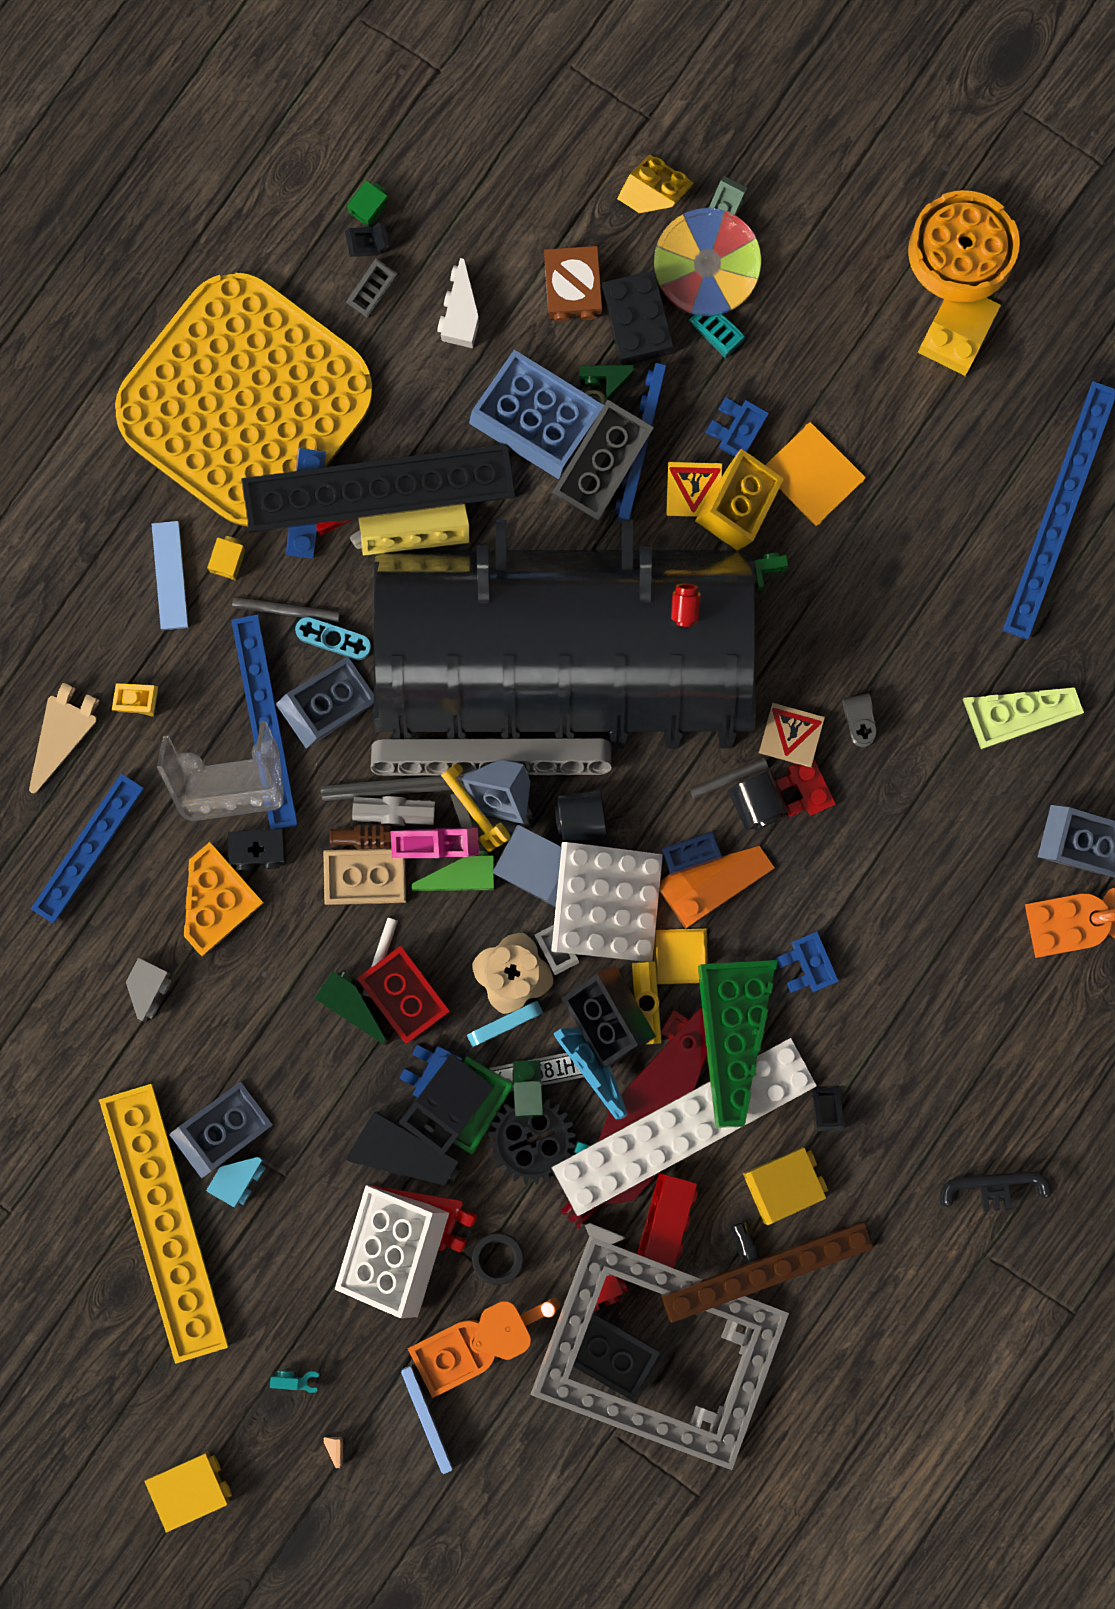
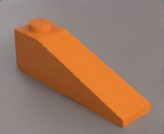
(708, 886)

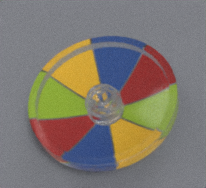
(707, 261)

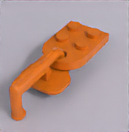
(1065, 925)
(472, 1345)

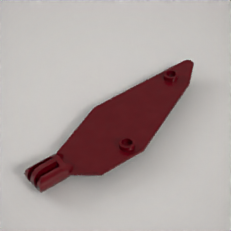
(663, 1080)

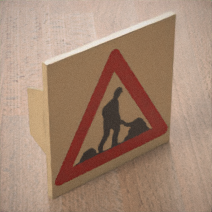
(791, 735)

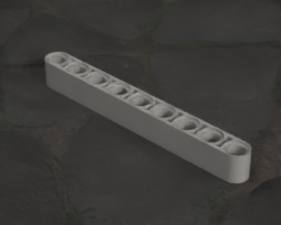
(539, 756)

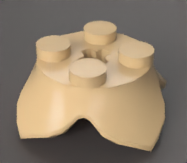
(508, 994)

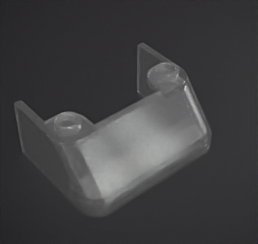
(223, 788)

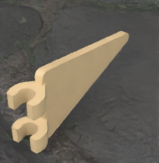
(60, 733)

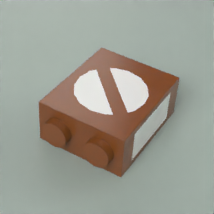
(573, 283)

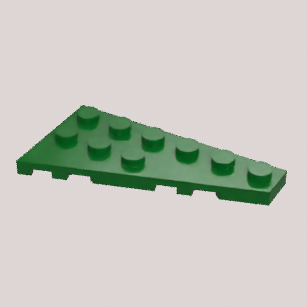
(734, 1024)

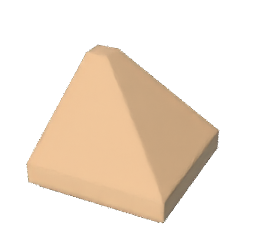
(335, 1448)

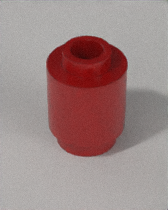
(685, 605)

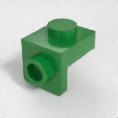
(771, 563)

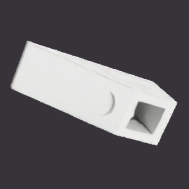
(461, 317)

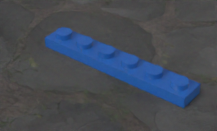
(648, 406)
(87, 848)

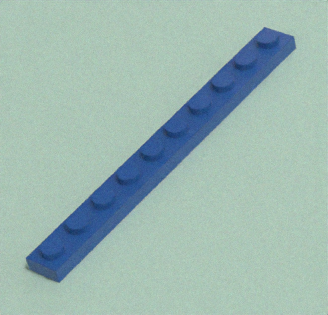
(1059, 511)

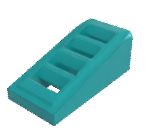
(731, 345)

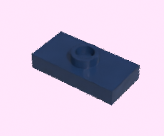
(691, 853)

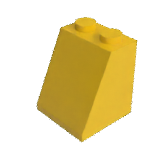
(785, 1185)

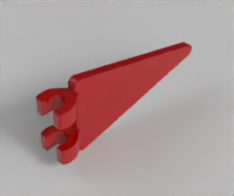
(449, 1205)

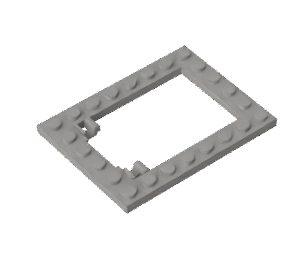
(726, 1427)

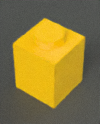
(226, 557)

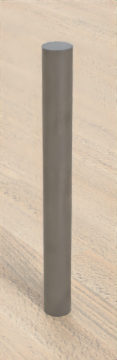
(285, 609)

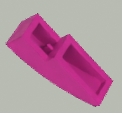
(435, 843)

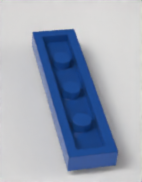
(302, 538)

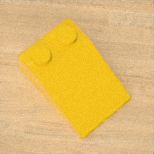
(958, 333)
(740, 501)

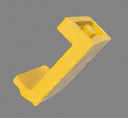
(188, 1491)

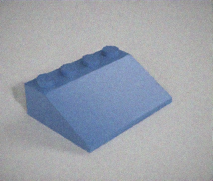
(535, 414)

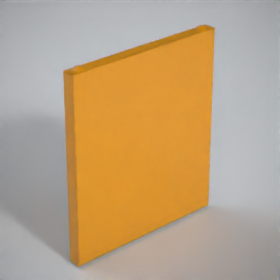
(814, 474)

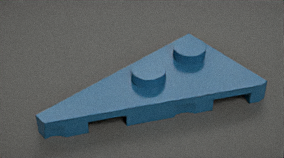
(600, 1079)

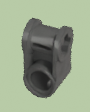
(859, 715)

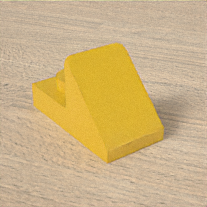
(135, 698)

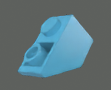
(233, 1180)

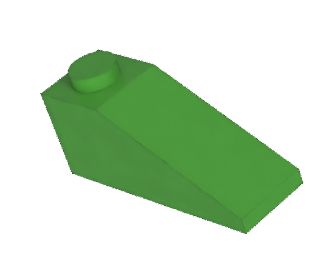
(462, 875)

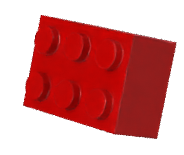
(403, 995)

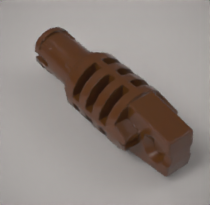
(363, 836)

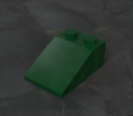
(347, 1001)

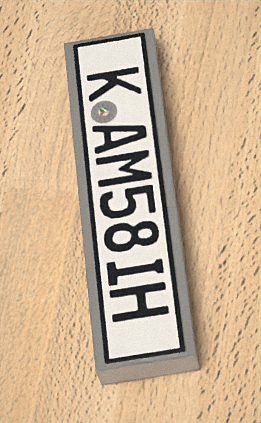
(553, 1070)

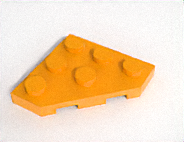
(215, 900)

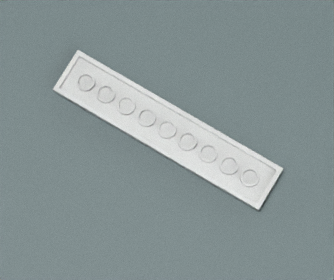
(675, 1132)

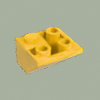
(653, 186)

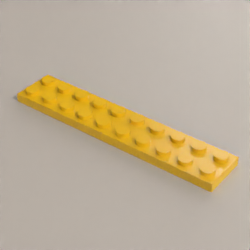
(164, 1223)

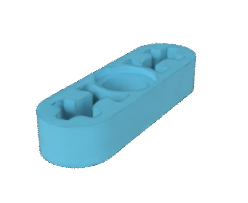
(316, 625)
(504, 1024)

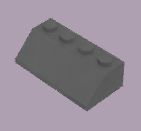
(602, 460)

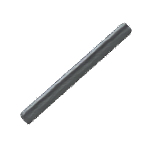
(386, 787)

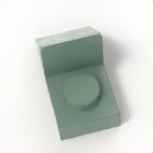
(728, 196)

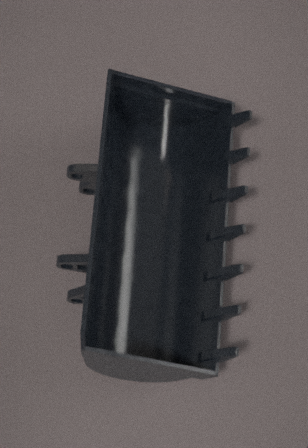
(563, 642)

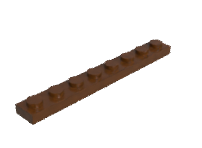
(766, 1272)

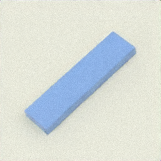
(170, 575)
(427, 1419)

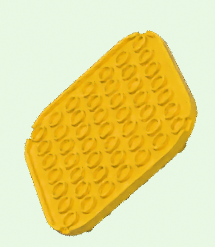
(239, 390)

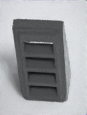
(380, 293)

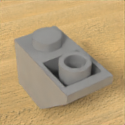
(145, 986)

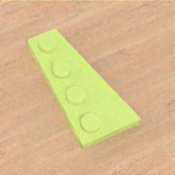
(1012, 715)

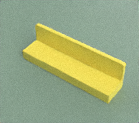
(414, 530)

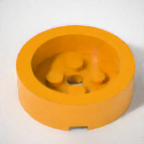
(943, 262)

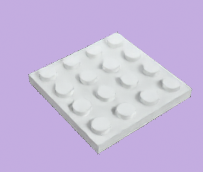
(606, 902)

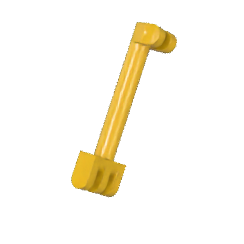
(492, 836)

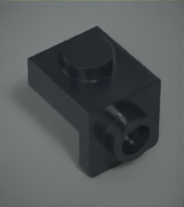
(367, 240)

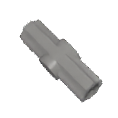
(393, 811)

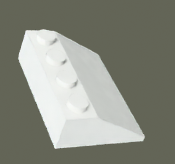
(391, 1252)

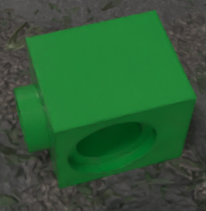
(368, 203)

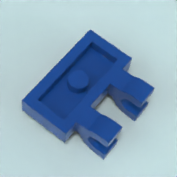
(743, 428)
(813, 961)
(434, 1061)

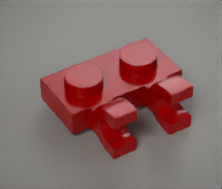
(811, 788)

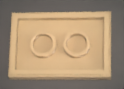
(363, 877)

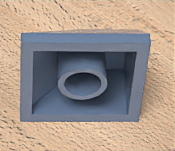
(500, 790)

